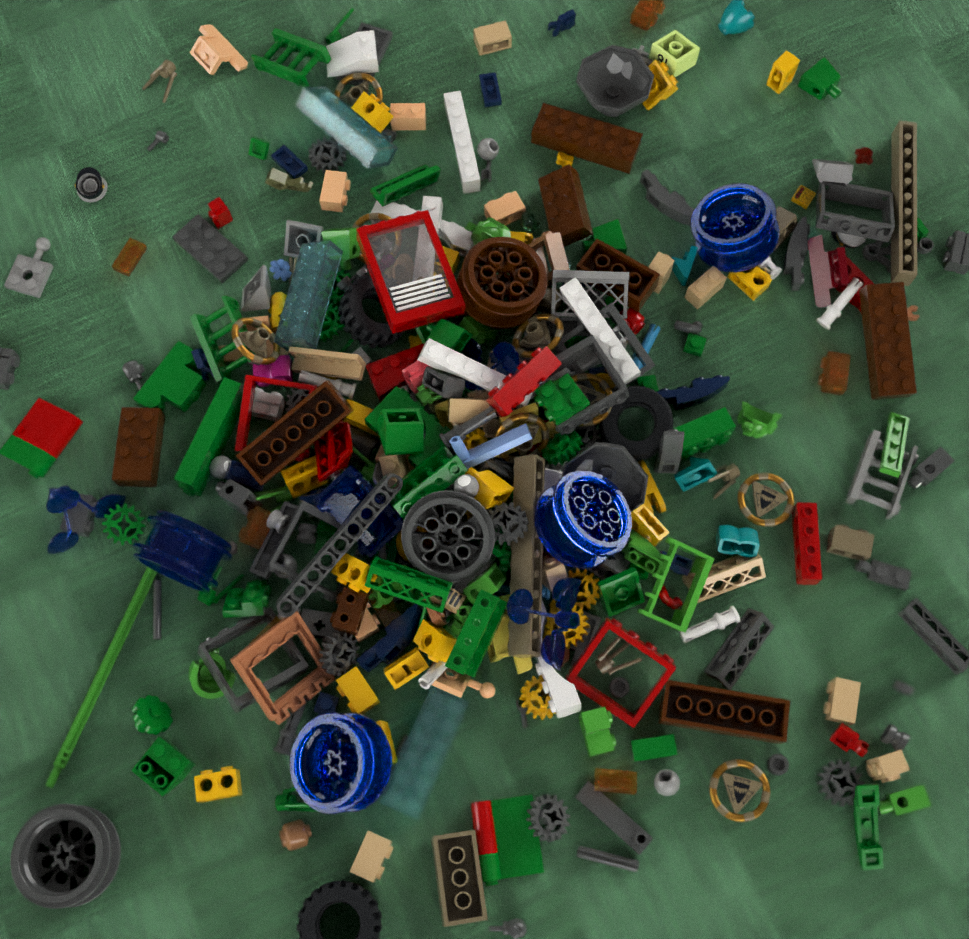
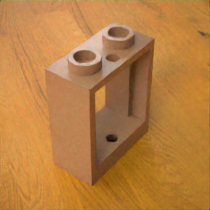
(555, 252)

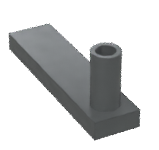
(614, 818)

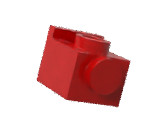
(219, 213)

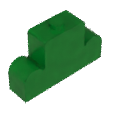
(172, 381)

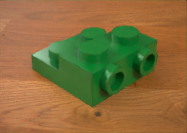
(560, 399)
(620, 592)
(247, 601)

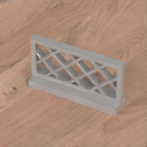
(595, 277)

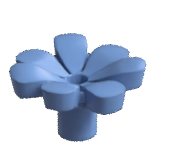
(281, 269)

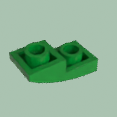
(654, 747)

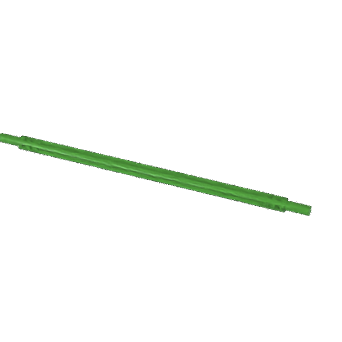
(101, 676)

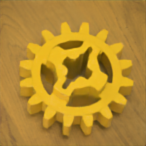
(585, 594)
(578, 632)
(533, 700)

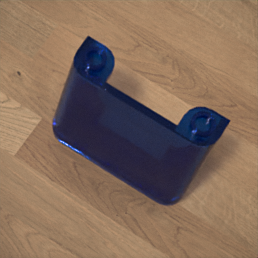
(344, 497)

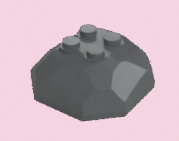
(614, 80)
(616, 465)

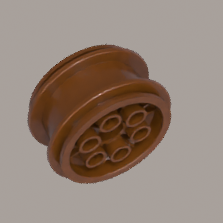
(502, 256)

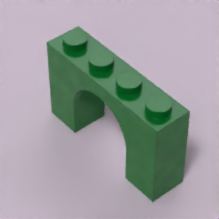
(400, 399)

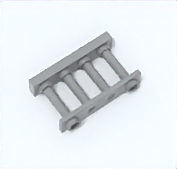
(862, 476)

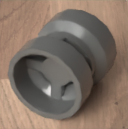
(895, 737)

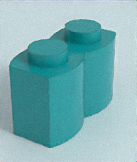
(737, 541)

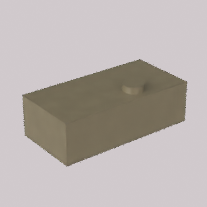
(458, 878)

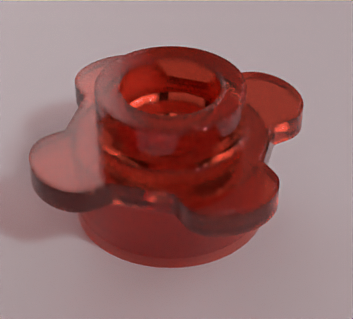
(867, 153)

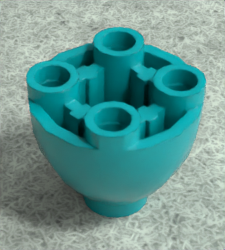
(736, 18)

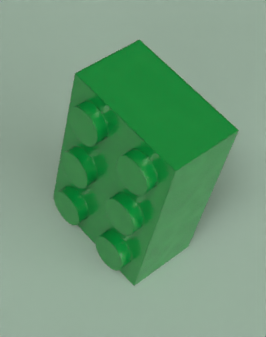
(706, 432)

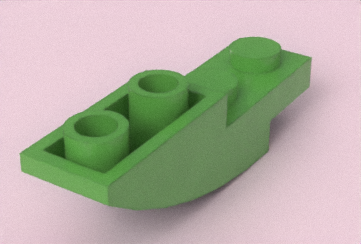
(642, 553)

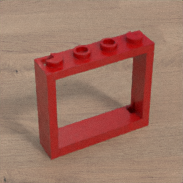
(247, 406)
(602, 699)

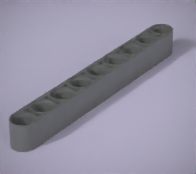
(335, 553)

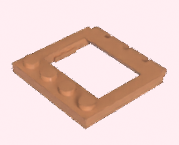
(263, 647)

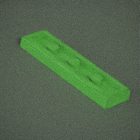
(894, 445)

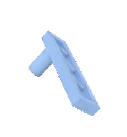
(490, 448)

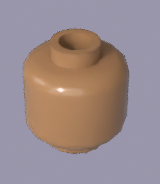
(295, 835)

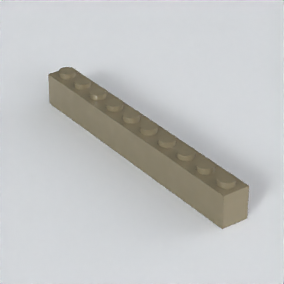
(905, 202)
(527, 556)

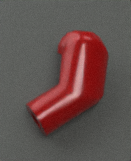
(667, 600)

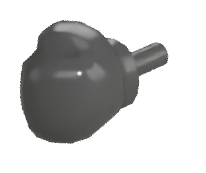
(133, 372)
(513, 927)

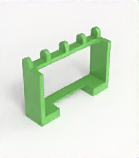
(701, 569)

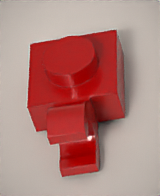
(848, 739)

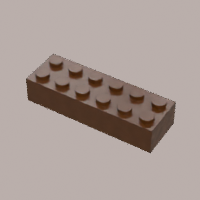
(586, 138)
(887, 340)
(294, 432)
(724, 712)

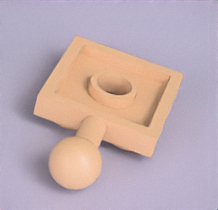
(457, 684)

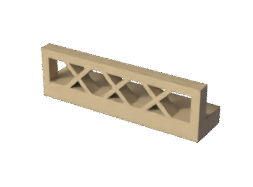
(327, 363)
(727, 569)

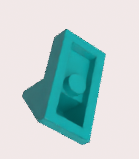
(683, 266)
(697, 473)

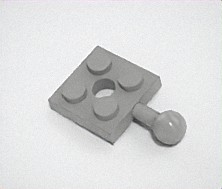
(24, 265)

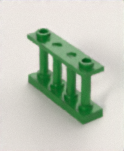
(292, 44)
(209, 340)
(430, 476)
(477, 634)

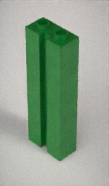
(210, 438)

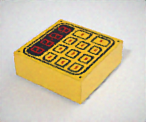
(803, 197)

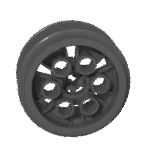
(453, 502)
(30, 865)

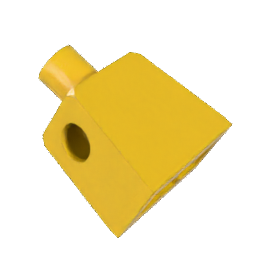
(492, 488)

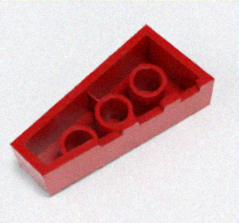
(387, 372)
(523, 381)

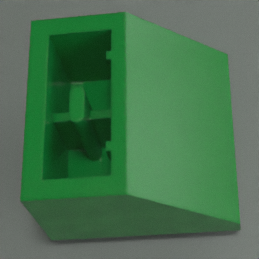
(401, 431)
(163, 766)

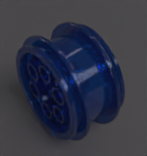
(735, 214)
(583, 519)
(182, 551)
(316, 780)

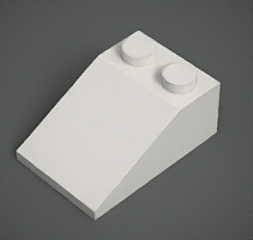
(353, 54)

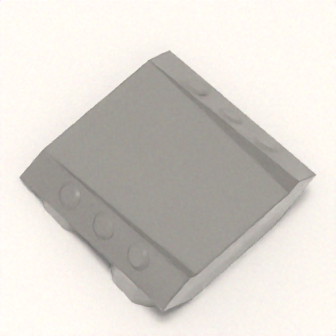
(833, 171)

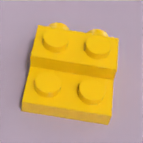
(662, 85)

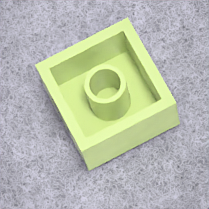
(675, 52)

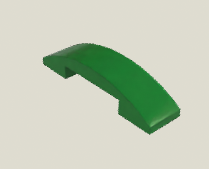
(866, 826)

